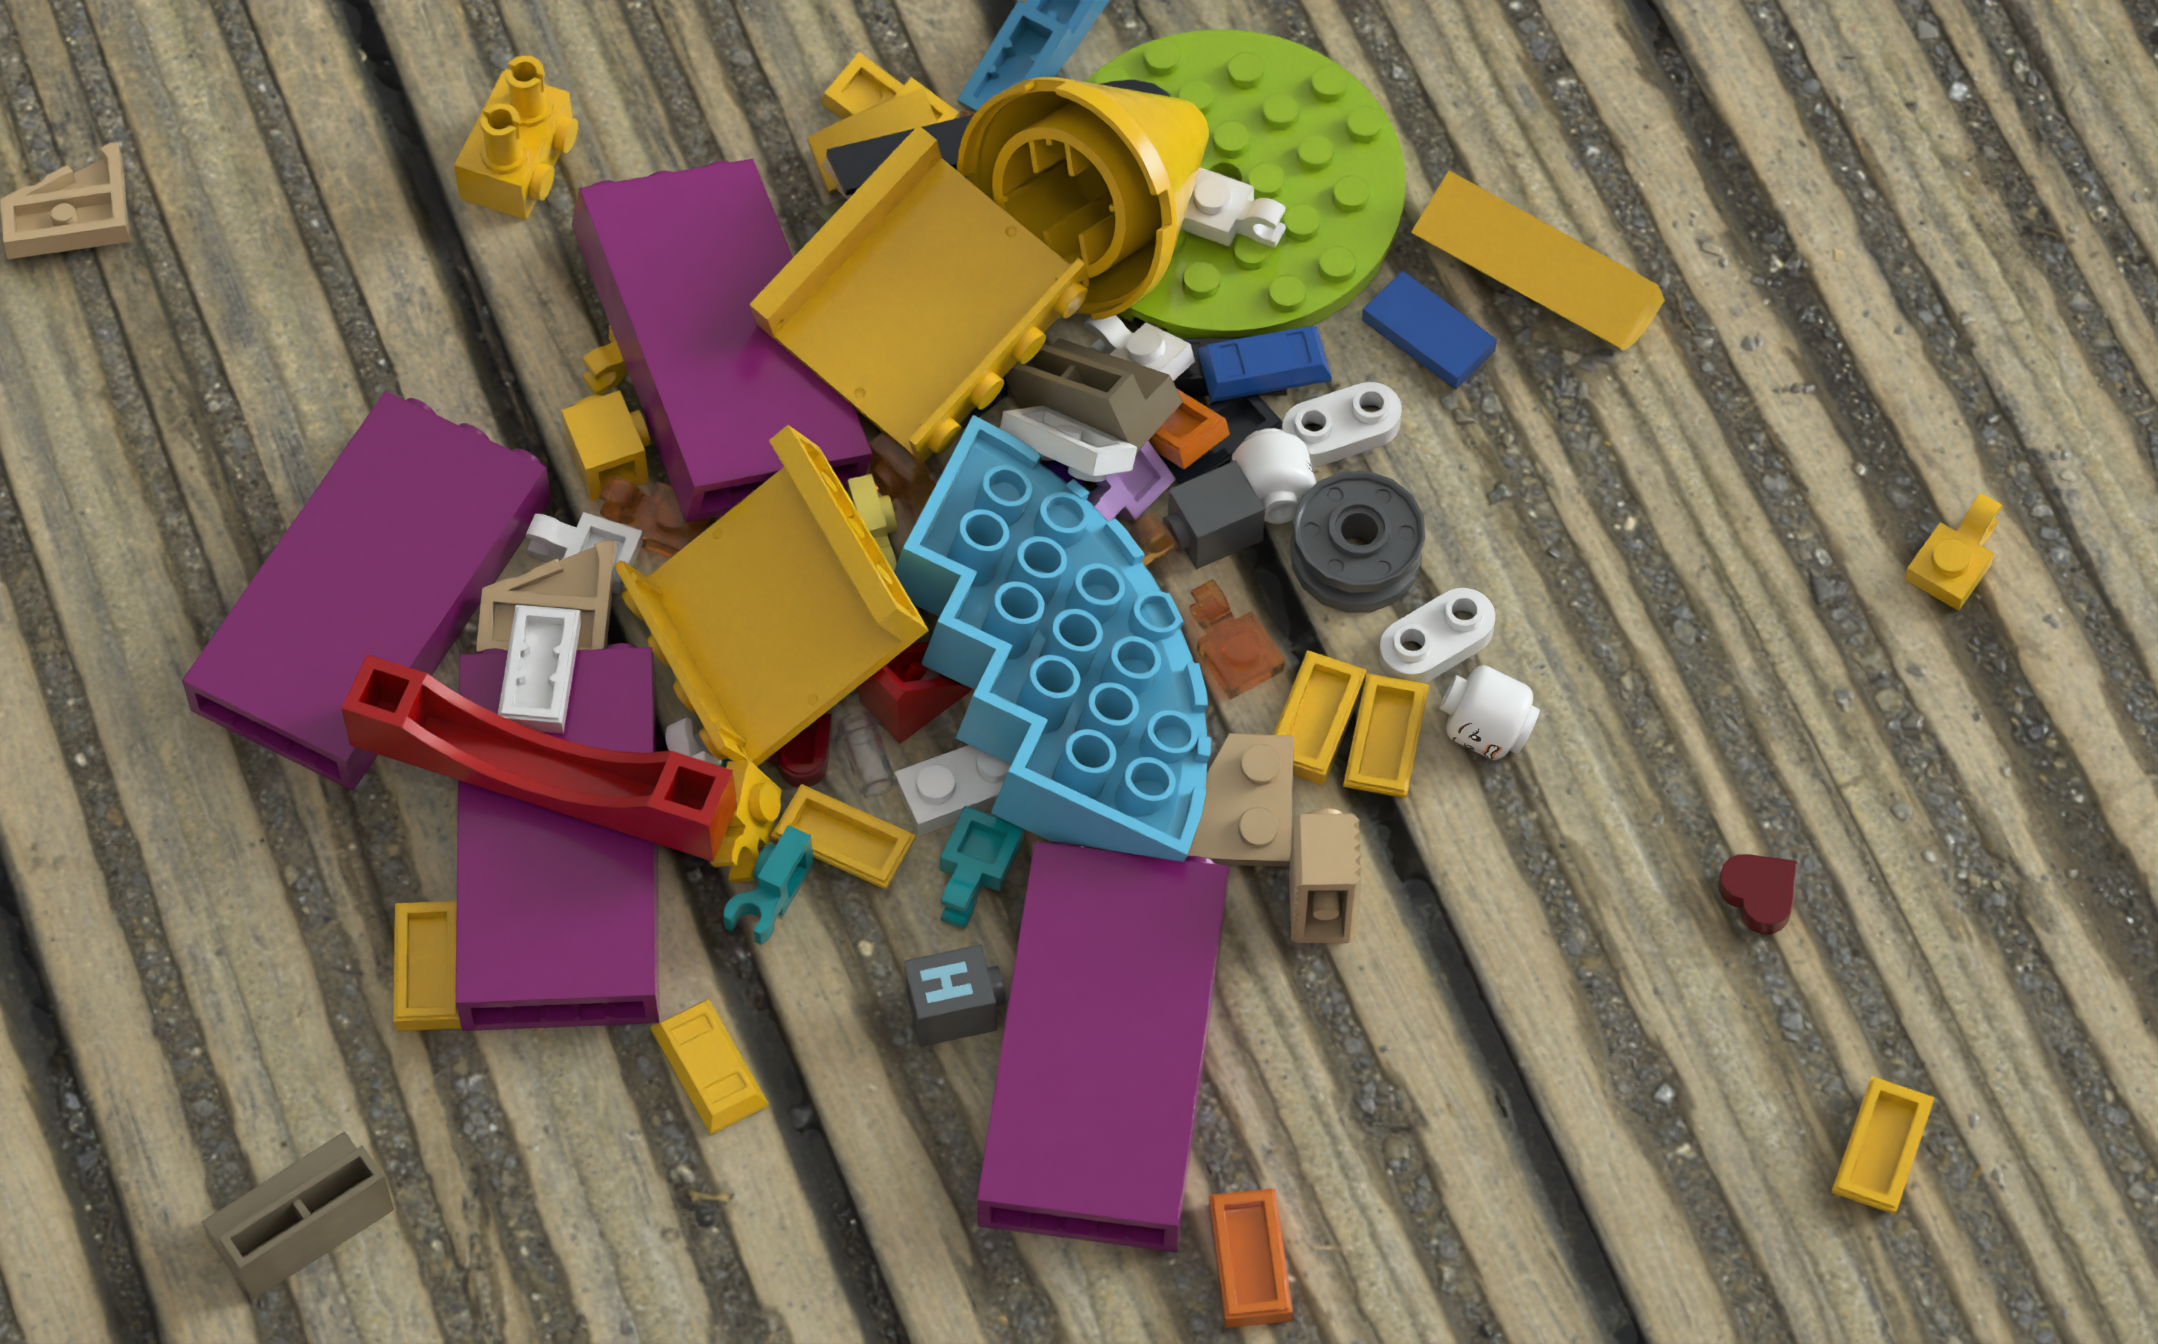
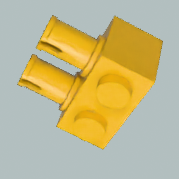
(516, 141)

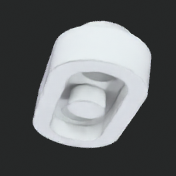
(1345, 424)
(1442, 636)

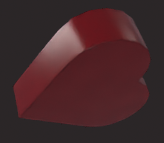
(806, 755)
(1761, 889)

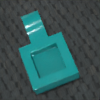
(976, 856)
(779, 877)

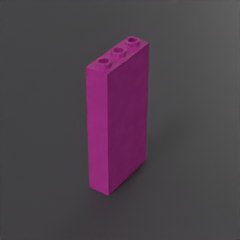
(676, 280)
(374, 566)
(547, 904)
(1103, 1047)

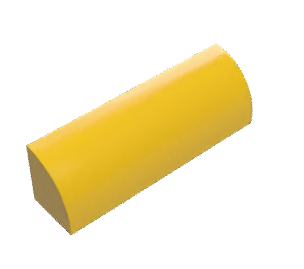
(1539, 261)

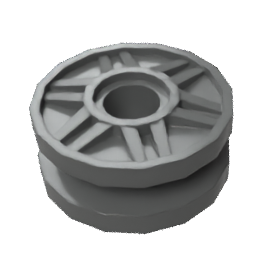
(1363, 508)

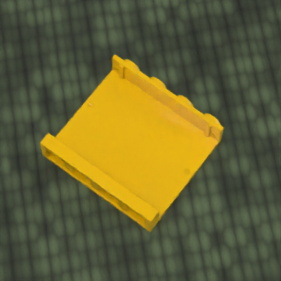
(919, 298)
(774, 608)

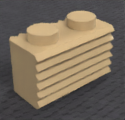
(1324, 877)

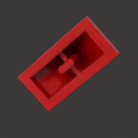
(908, 693)

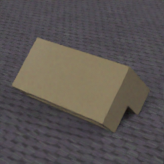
(1096, 390)
(299, 1215)

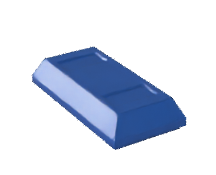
(1264, 363)

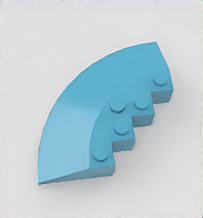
(1065, 651)

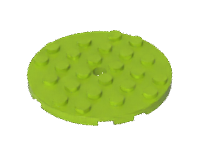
(1299, 137)

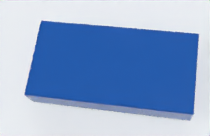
(1429, 330)

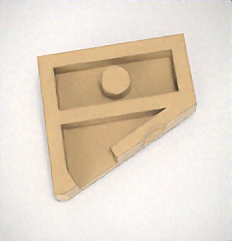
(68, 209)
(574, 583)
(1248, 803)

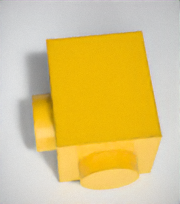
(606, 441)

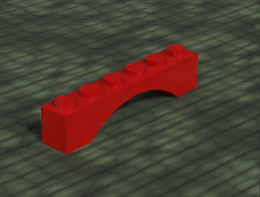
(641, 794)

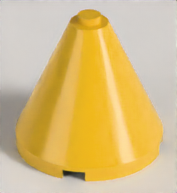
(1091, 176)

